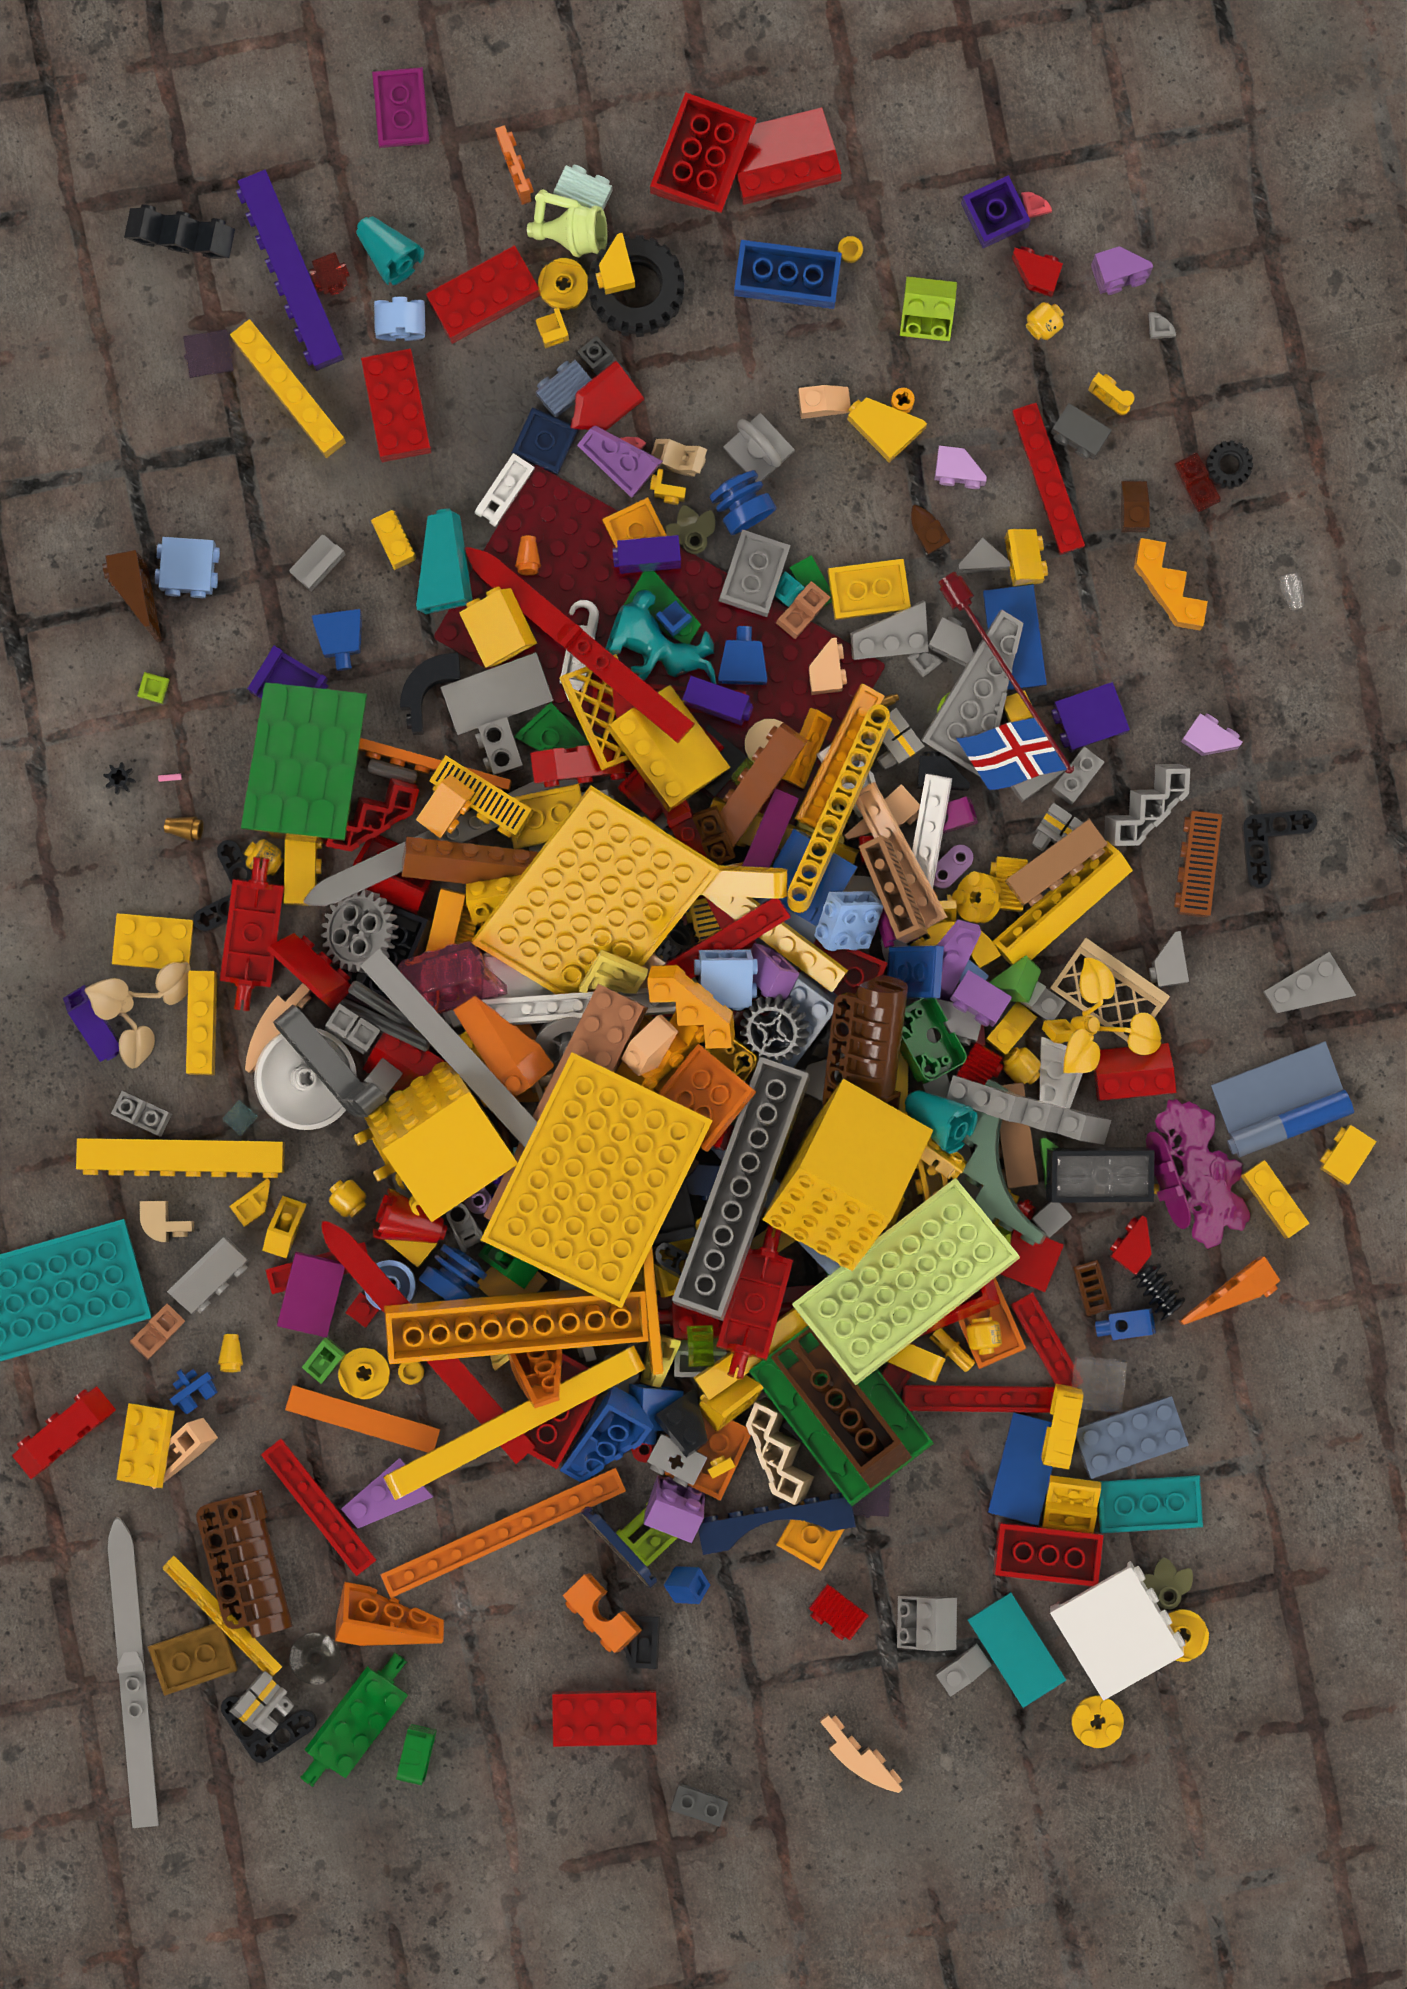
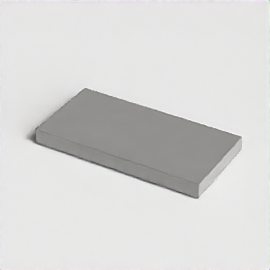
(497, 693)

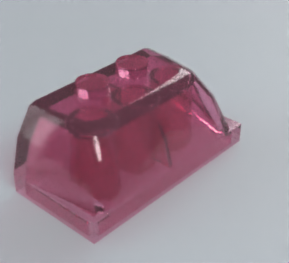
(452, 976)

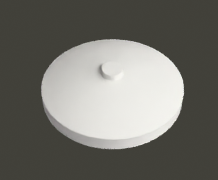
(292, 1090)

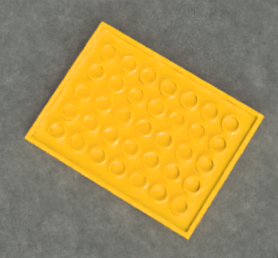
(594, 887)
(596, 1179)

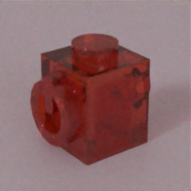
(329, 274)

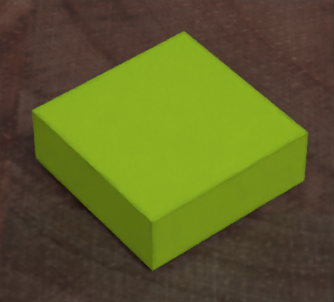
(153, 688)

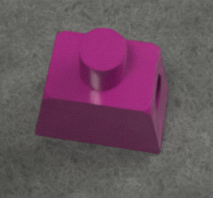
(960, 815)

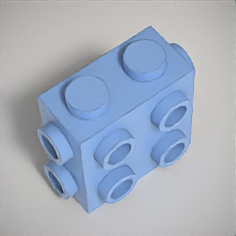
(187, 566)
(848, 920)
(728, 976)

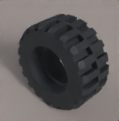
(646, 318)

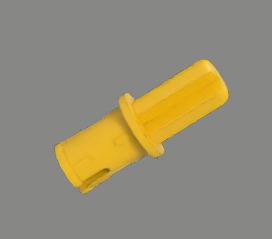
(952, 1349)

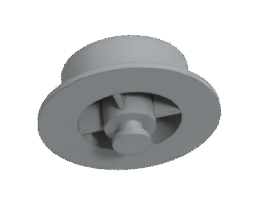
(555, 1038)

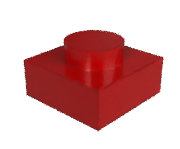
(362, 1310)

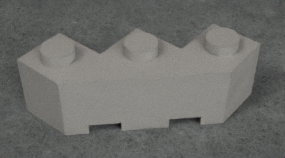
(1149, 807)

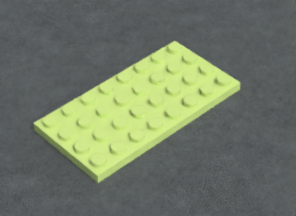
(906, 1281)

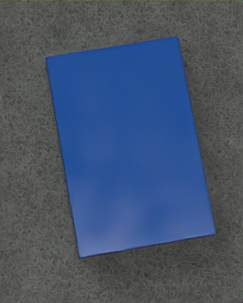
(918, 968)

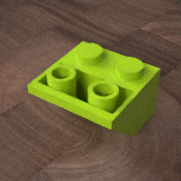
(928, 308)

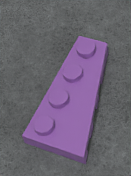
(958, 948)

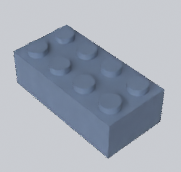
(817, 1004)
(1130, 1437)

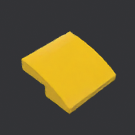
(1071, 1504)

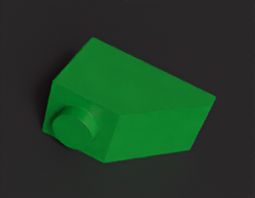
(508, 1265)

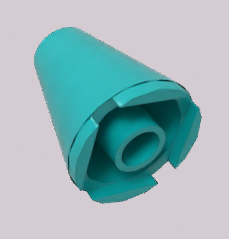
(389, 250)
(946, 1118)

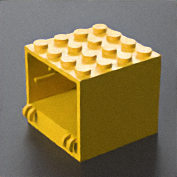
(439, 1141)

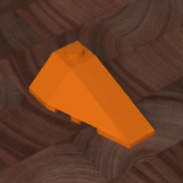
(503, 1047)
(1246, 1285)
(538, 1375)
(375, 1620)

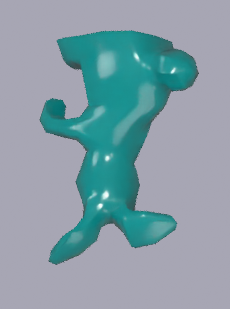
(640, 632)

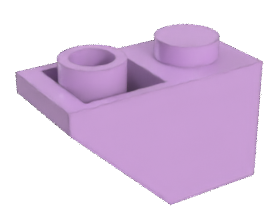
(957, 466)
(1209, 738)

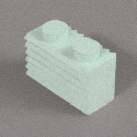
(585, 189)

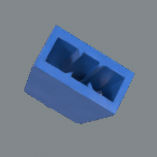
(339, 635)
(743, 660)
(1139, 1324)
(653, 1401)

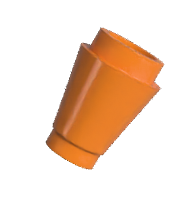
(528, 556)

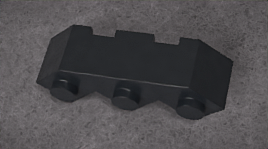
(179, 232)

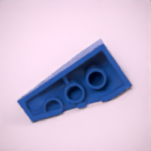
(611, 1432)

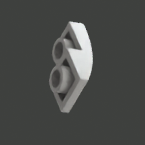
(141, 1113)

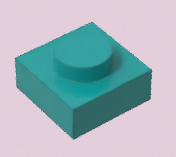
(788, 589)

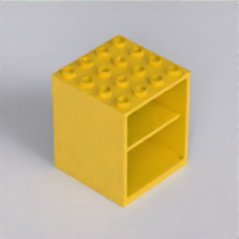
(848, 1175)

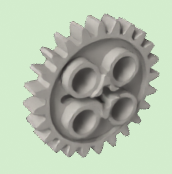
(359, 930)

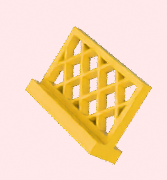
(584, 717)

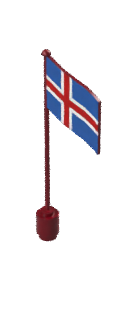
(1013, 749)

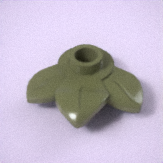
(691, 526)
(1168, 1579)

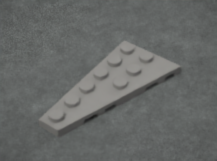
(978, 694)

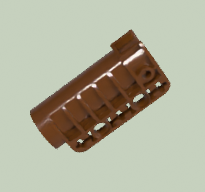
(872, 1041)
(249, 1562)

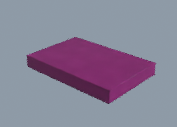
(400, 107)
(311, 1294)

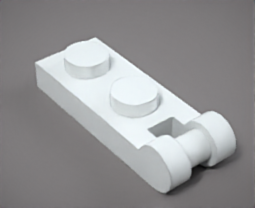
(505, 489)

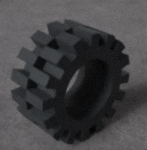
(1235, 450)
(677, 941)

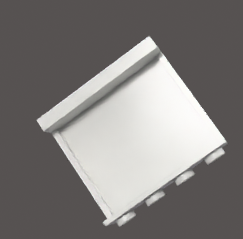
(1118, 1631)

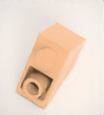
(825, 670)

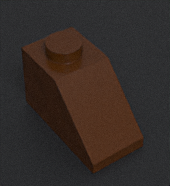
(1135, 506)

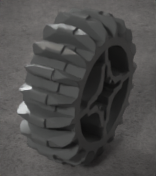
(783, 1032)

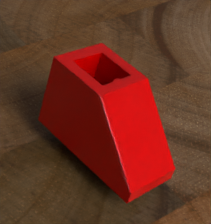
(1037, 272)
(1134, 1247)

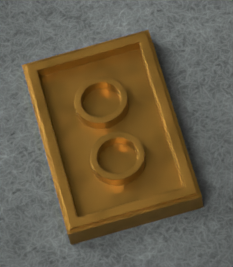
(192, 1658)

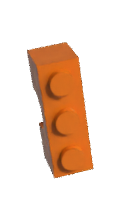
(584, 1599)

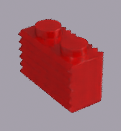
(980, 1065)
(838, 1612)

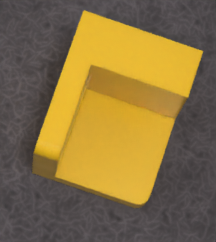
(552, 329)

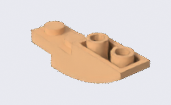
(266, 1029)
(865, 1764)

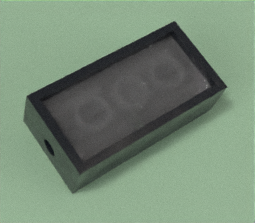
(1100, 1174)

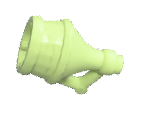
(577, 229)

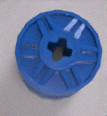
(740, 498)
(453, 1275)

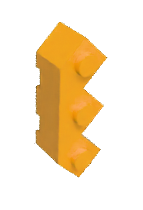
(1168, 586)
(693, 1004)
(683, 1043)

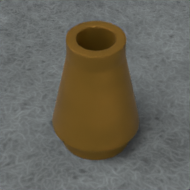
(186, 827)

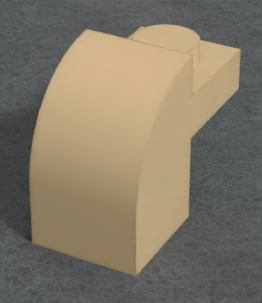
(678, 457)
(156, 1224)

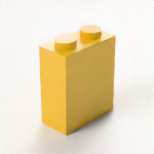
(497, 626)

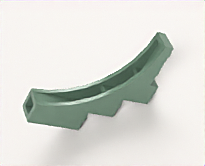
(985, 1169)

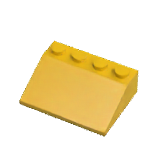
(668, 767)

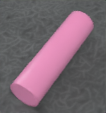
(171, 777)

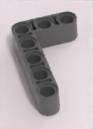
(355, 1096)

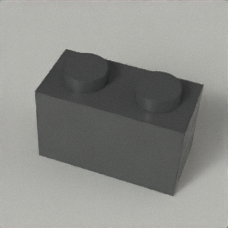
(1080, 432)

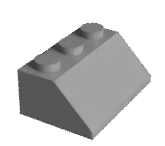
(209, 1276)

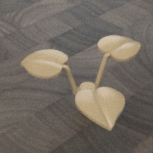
(113, 998)

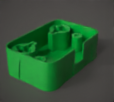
(919, 1051)
(416, 1754)

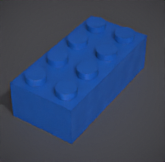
(787, 274)

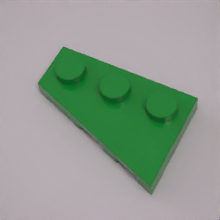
(664, 597)
(550, 731)

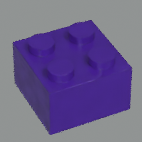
(995, 211)

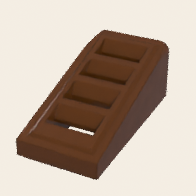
(1077, 1270)

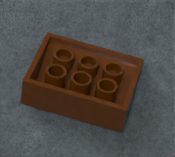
(132, 580)

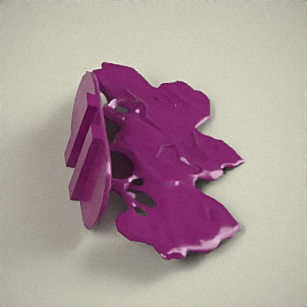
(1205, 1174)

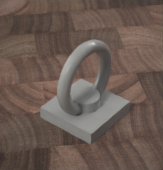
(758, 447)

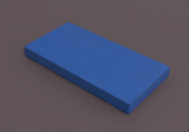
(1020, 603)
(1021, 1474)

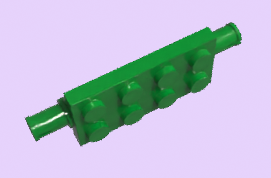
(356, 1721)

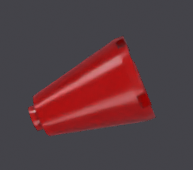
(401, 1224)

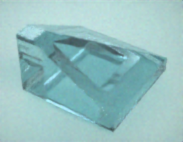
(240, 1118)

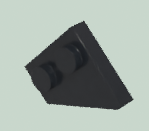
(684, 1423)
(644, 1648)

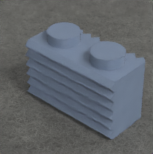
(560, 391)

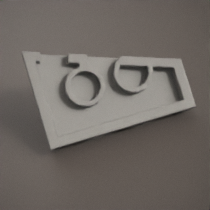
(894, 635)

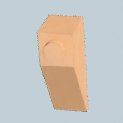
(902, 807)
(187, 1445)

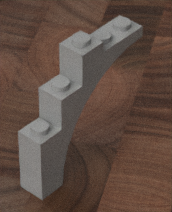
(1028, 1111)

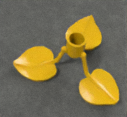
(1081, 1052)

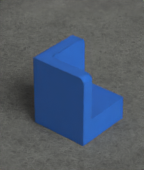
(674, 618)
(687, 1585)

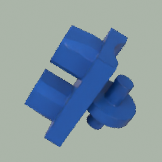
(184, 1398)

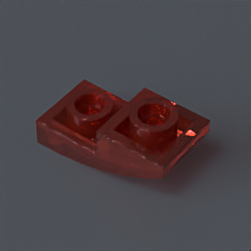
(1197, 482)

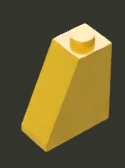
(885, 426)

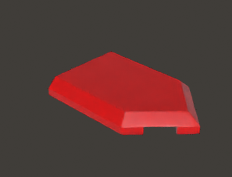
(605, 399)

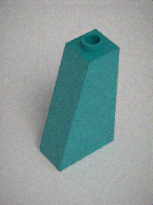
(444, 566)

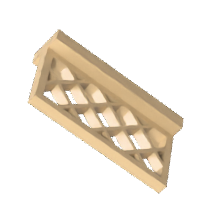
(1122, 973)

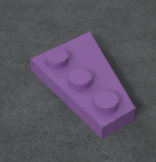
(619, 460)
(377, 1501)

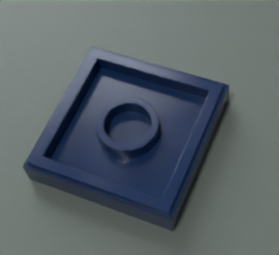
(544, 441)

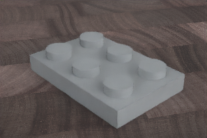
(754, 573)

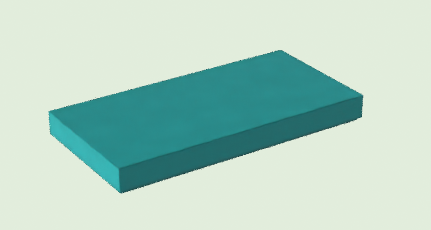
(1150, 1504)
(1016, 1649)

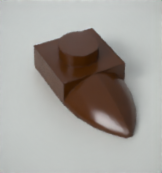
(928, 530)

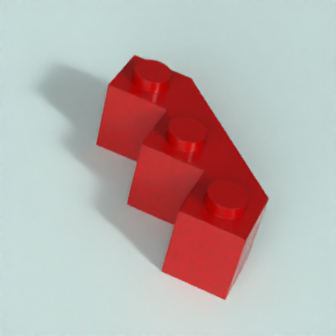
(575, 764)
(375, 816)
(63, 1431)

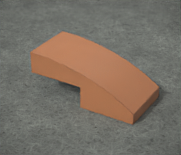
(803, 610)
(157, 1331)

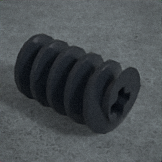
(1159, 1290)

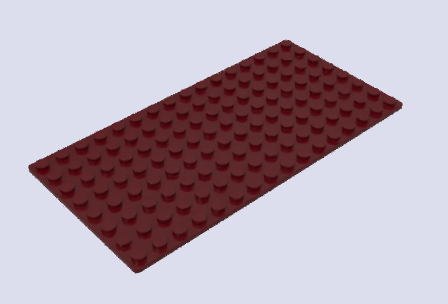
(580, 566)

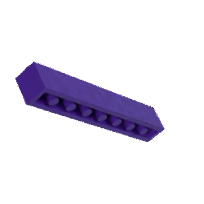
(290, 270)

